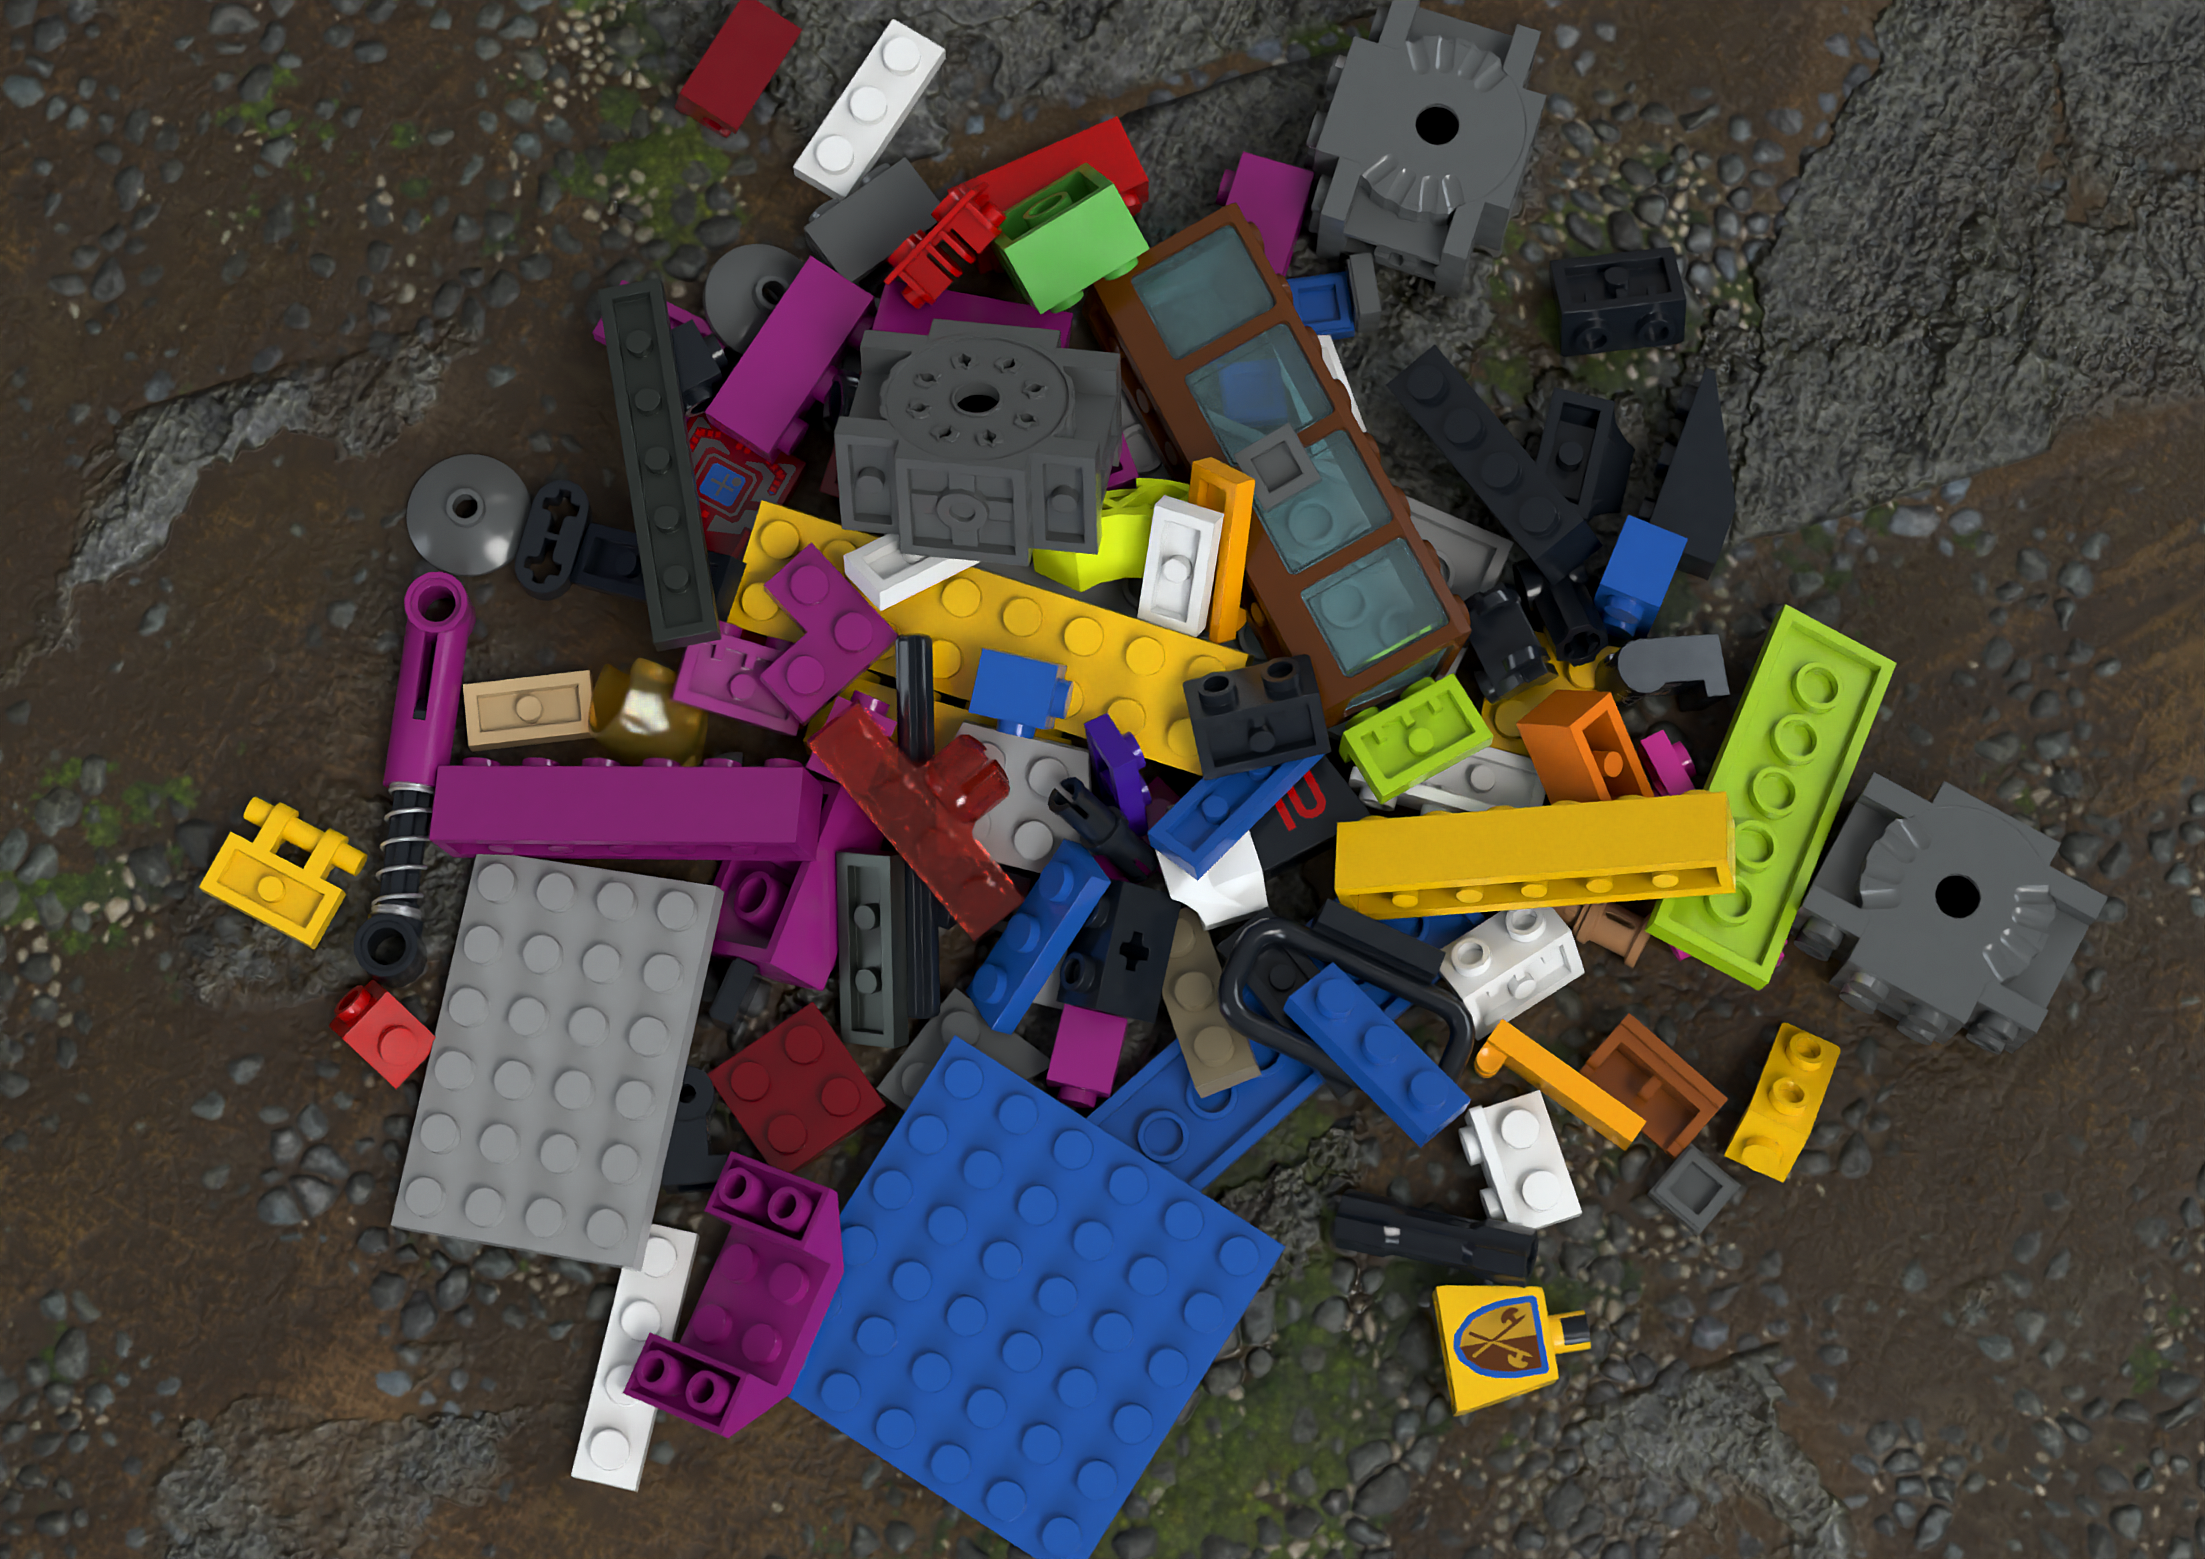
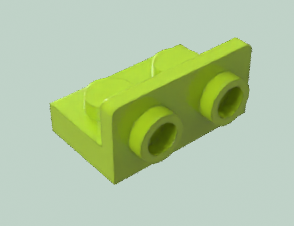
(1415, 737)

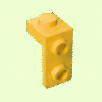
(1784, 1102)

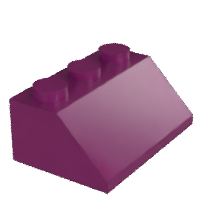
(788, 910)

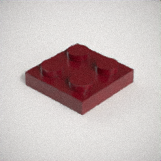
(797, 1091)

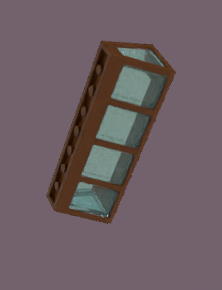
(1224, 361)

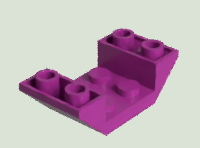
(756, 1306)

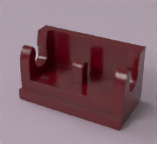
(737, 67)

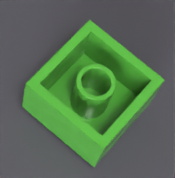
(1067, 240)

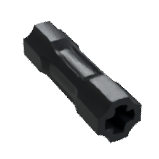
(1484, 1247)

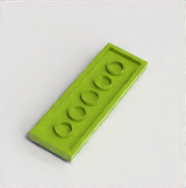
(1784, 782)

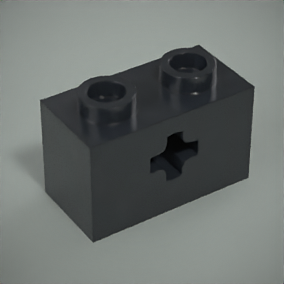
(1121, 953)

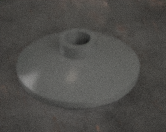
(734, 292)
(474, 543)

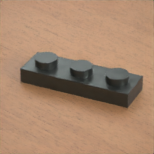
(872, 947)

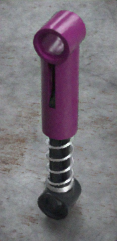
(417, 745)

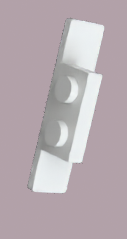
(1471, 785)

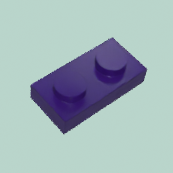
(1116, 771)

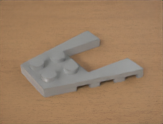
(1022, 827)

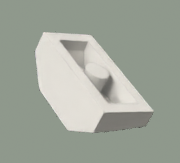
(1226, 892)

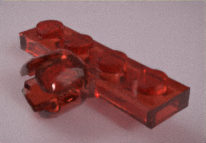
(926, 810)

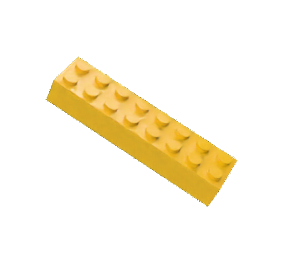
(1110, 656)

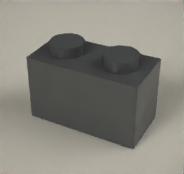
(871, 223)

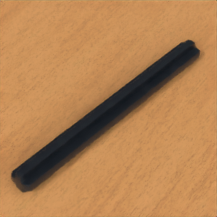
(917, 741)

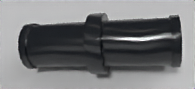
(1103, 829)

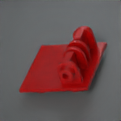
(957, 212)

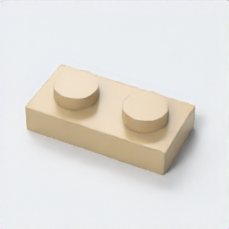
(528, 710)

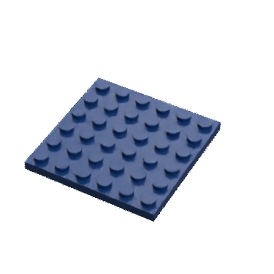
(1024, 1306)

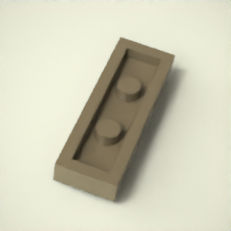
(1212, 1049)

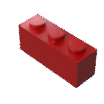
(1101, 146)

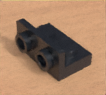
(1618, 301)
(1256, 716)

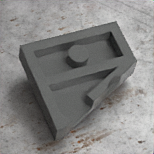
(959, 1018)

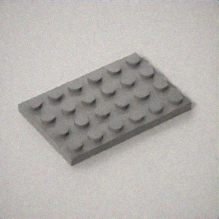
(558, 1059)

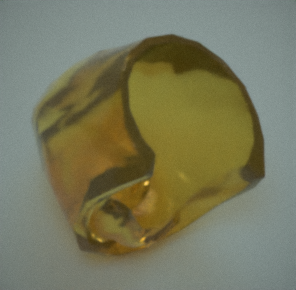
(639, 722)

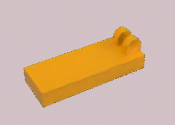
(1230, 493)
(1559, 1082)

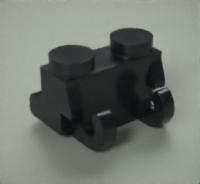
(1505, 645)

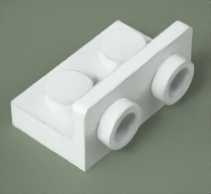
(1510, 964)
(1520, 1163)

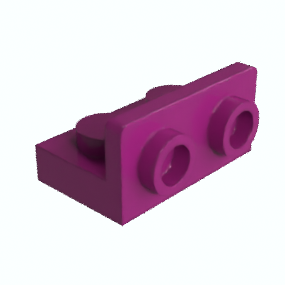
(726, 680)

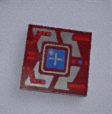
(733, 483)

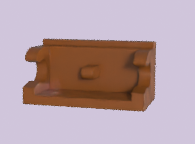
(1654, 1085)

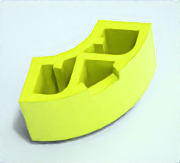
(1124, 540)

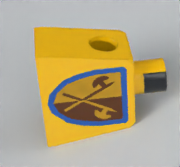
(1501, 1342)

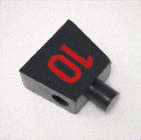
(1305, 820)

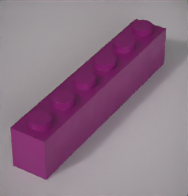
(628, 810)

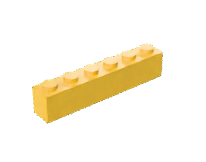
(1537, 856)

